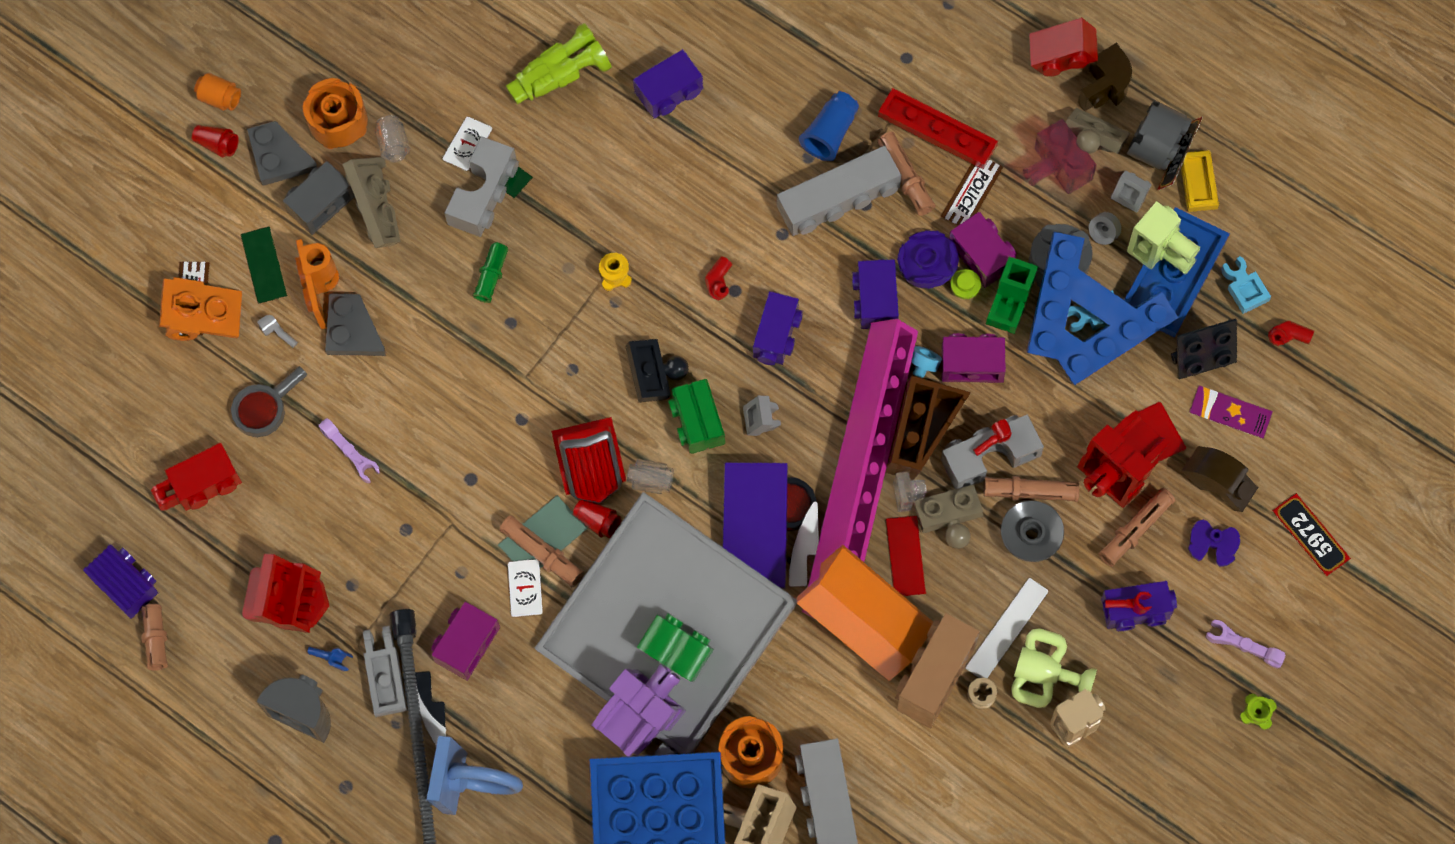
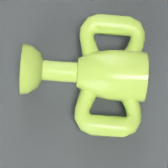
(1045, 669)

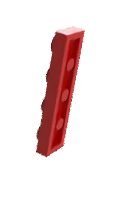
(938, 128)

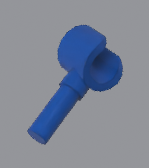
(334, 657)

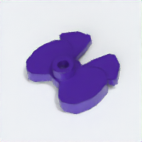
(1225, 542)

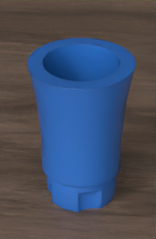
(829, 127)

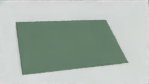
(552, 524)

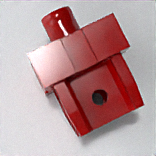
(1122, 459)

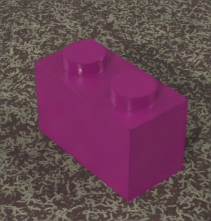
(982, 248)
(973, 358)
(464, 640)

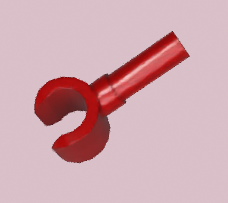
(1001, 434)
(1130, 603)

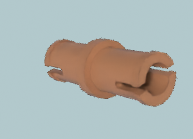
(154, 637)

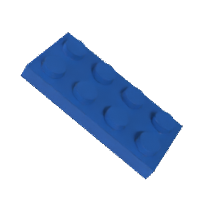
(1178, 287)

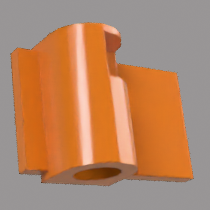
(315, 269)
(199, 308)

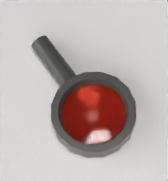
(260, 409)

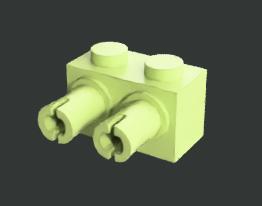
(1159, 238)

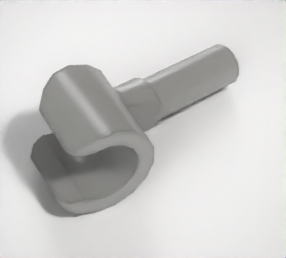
(269, 324)

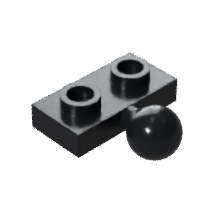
(650, 371)

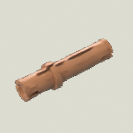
(911, 183)
(1034, 489)
(1112, 551)
(551, 559)

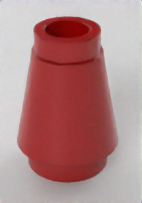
(217, 140)
(598, 518)

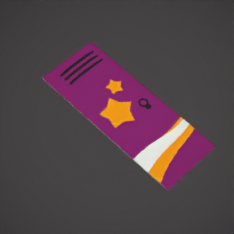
(1231, 412)

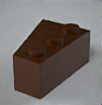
(922, 421)

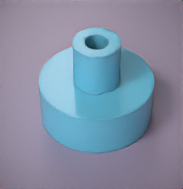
(925, 361)

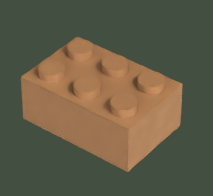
(936, 669)

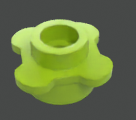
(1266, 706)

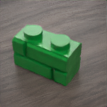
(697, 415)

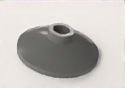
(1035, 517)

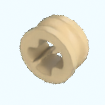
(990, 699)

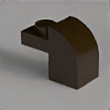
(1112, 78)
(1221, 474)

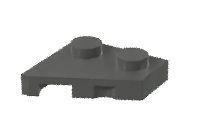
(278, 154)
(351, 328)

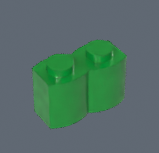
(676, 647)

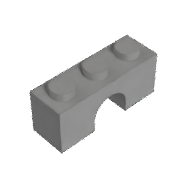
(474, 209)
(968, 469)

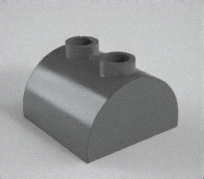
(297, 706)

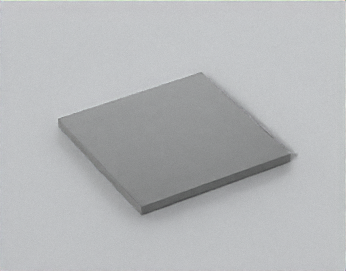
(661, 568)

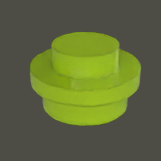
(965, 284)

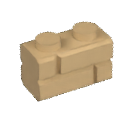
(1077, 717)

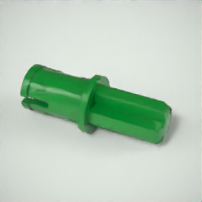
(490, 272)

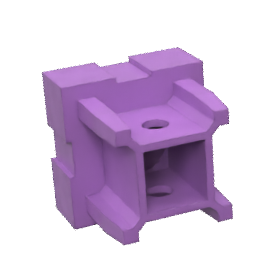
(639, 709)

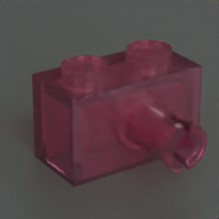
(1061, 158)

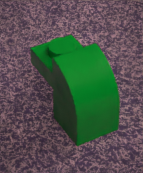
(1012, 295)

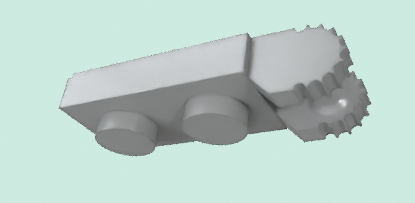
(384, 675)

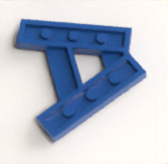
(1065, 282)

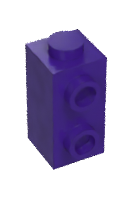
(775, 329)
(1125, 619)

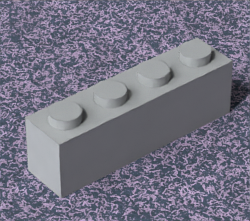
(839, 191)
(826, 793)

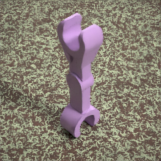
(332, 433)
(1271, 656)

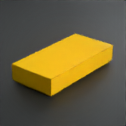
(1199, 181)

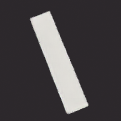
(1007, 629)

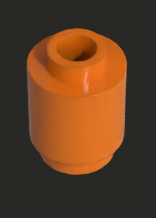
(217, 92)

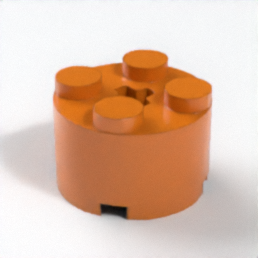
(335, 113)
(763, 739)

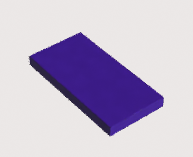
(757, 517)

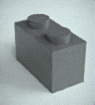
(318, 197)

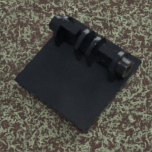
(1206, 349)

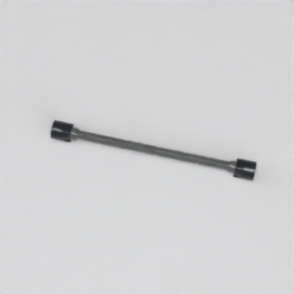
(403, 628)

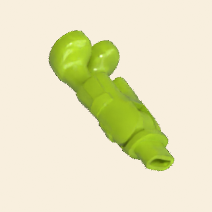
(555, 67)

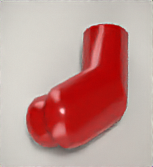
(715, 279)
(1289, 331)

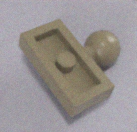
(1096, 133)
(949, 511)

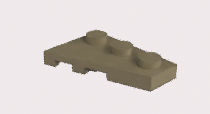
(370, 193)

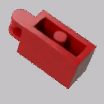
(197, 480)

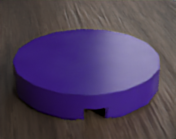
(928, 259)

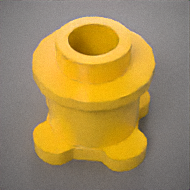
(616, 277)

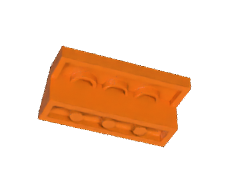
(866, 613)

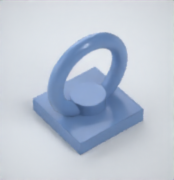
(452, 775)

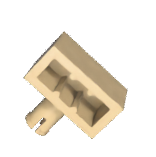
(764, 820)

